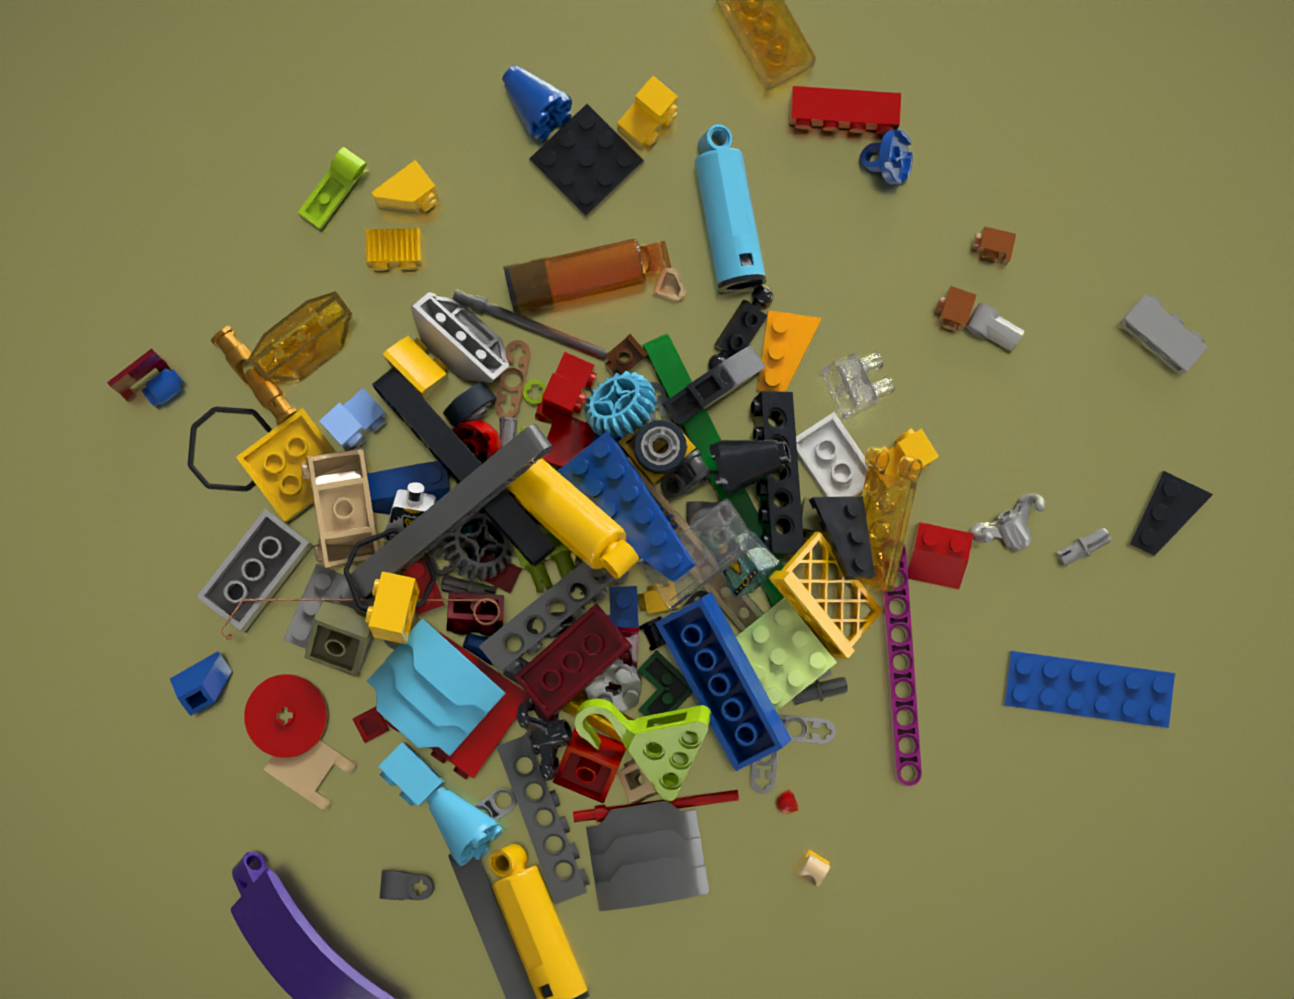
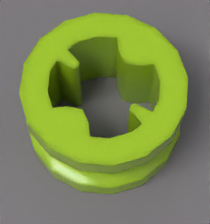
(528, 387)

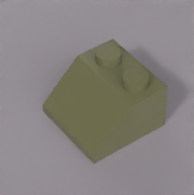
(338, 637)

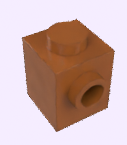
(955, 308)

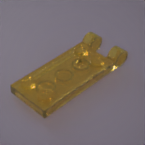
(888, 525)

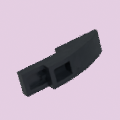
(714, 385)

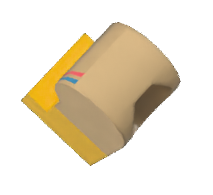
(812, 868)

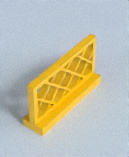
(816, 615)

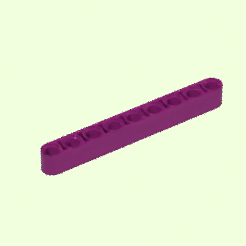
(905, 676)

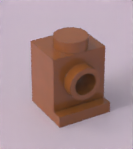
(994, 244)

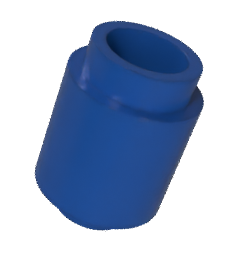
(162, 387)

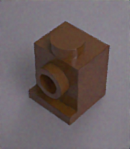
(635, 351)

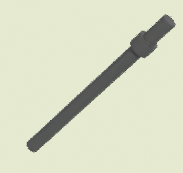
(481, 305)

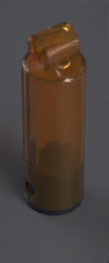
(582, 273)

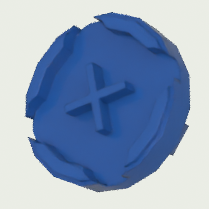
(893, 159)

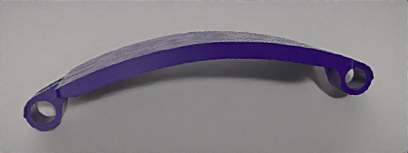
(287, 941)

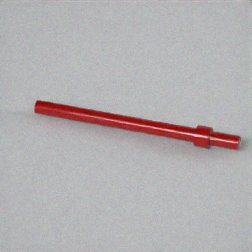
(602, 811)

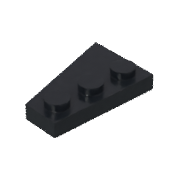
(848, 531)

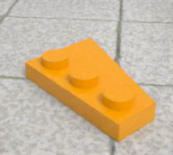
(784, 347)

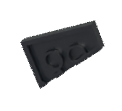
(1166, 512)

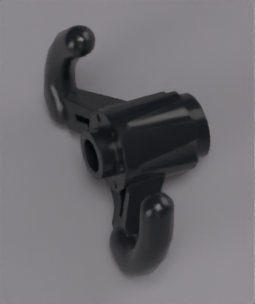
(545, 737)

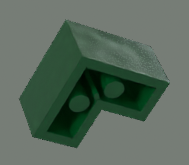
(669, 685)

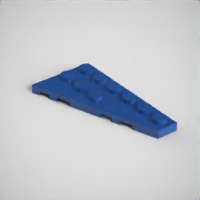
(616, 488)

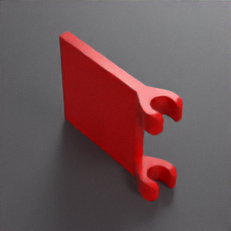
(566, 435)

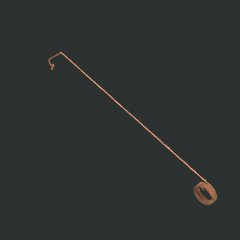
(474, 610)

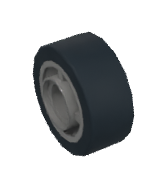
(470, 404)
(666, 432)

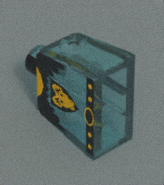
(750, 569)

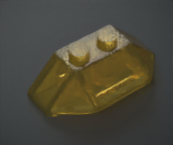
(302, 339)

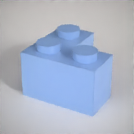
(354, 420)

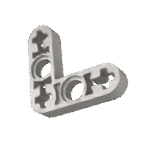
(815, 738)

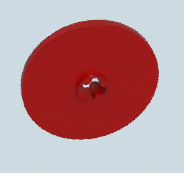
(300, 731)

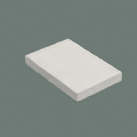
(832, 458)

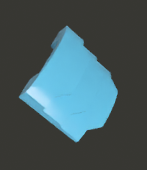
(432, 691)

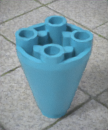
(462, 825)

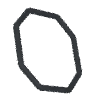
(192, 444)
(371, 539)

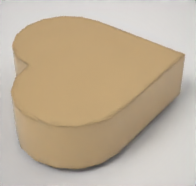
(669, 286)

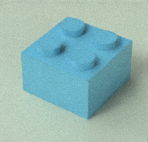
(410, 774)

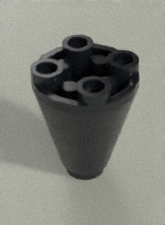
(747, 462)

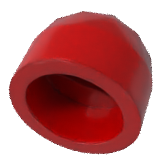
(787, 802)

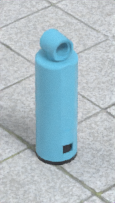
(728, 213)

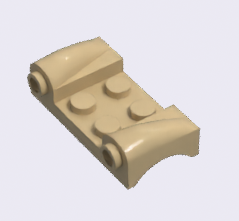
(341, 505)

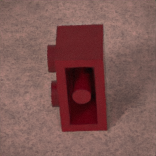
(461, 617)

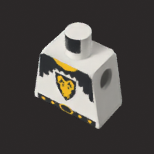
(408, 506)

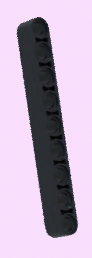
(460, 463)

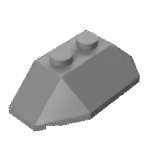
(459, 338)

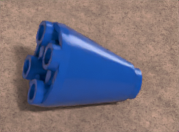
(537, 101)

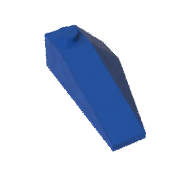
(385, 483)

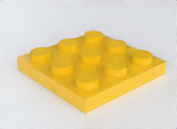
(277, 460)

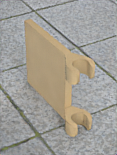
(308, 771)

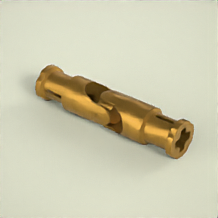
(265, 391)

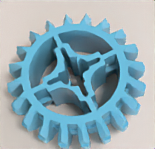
(620, 405)

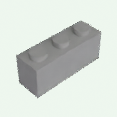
(1164, 334)

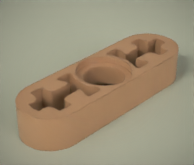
(523, 361)

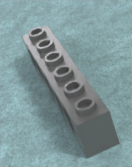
(495, 646)
(560, 888)

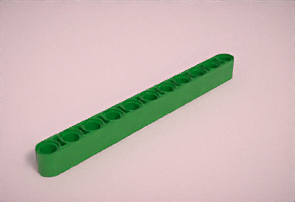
(702, 434)

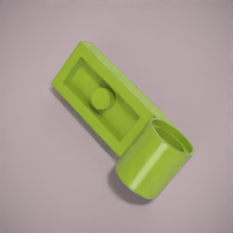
(333, 188)

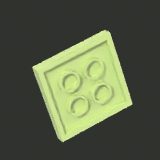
(784, 653)

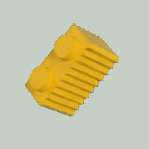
(393, 247)

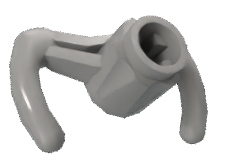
(1010, 524)

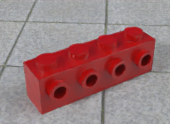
(844, 109)

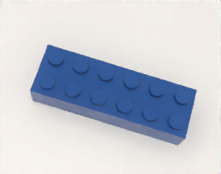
(723, 681)

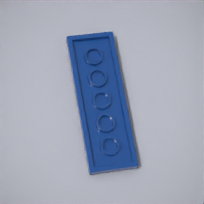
(1089, 689)

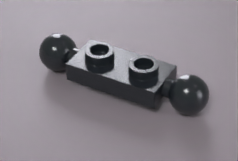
(742, 326)

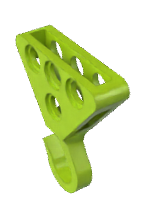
(659, 743)

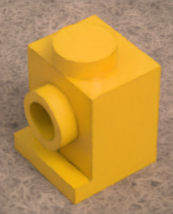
(652, 602)

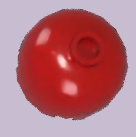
(479, 438)

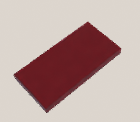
(572, 661)

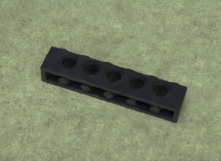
(781, 408)

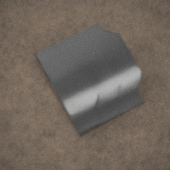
(647, 856)

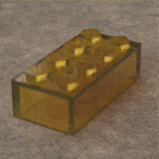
(769, 38)

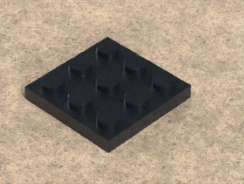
(586, 160)

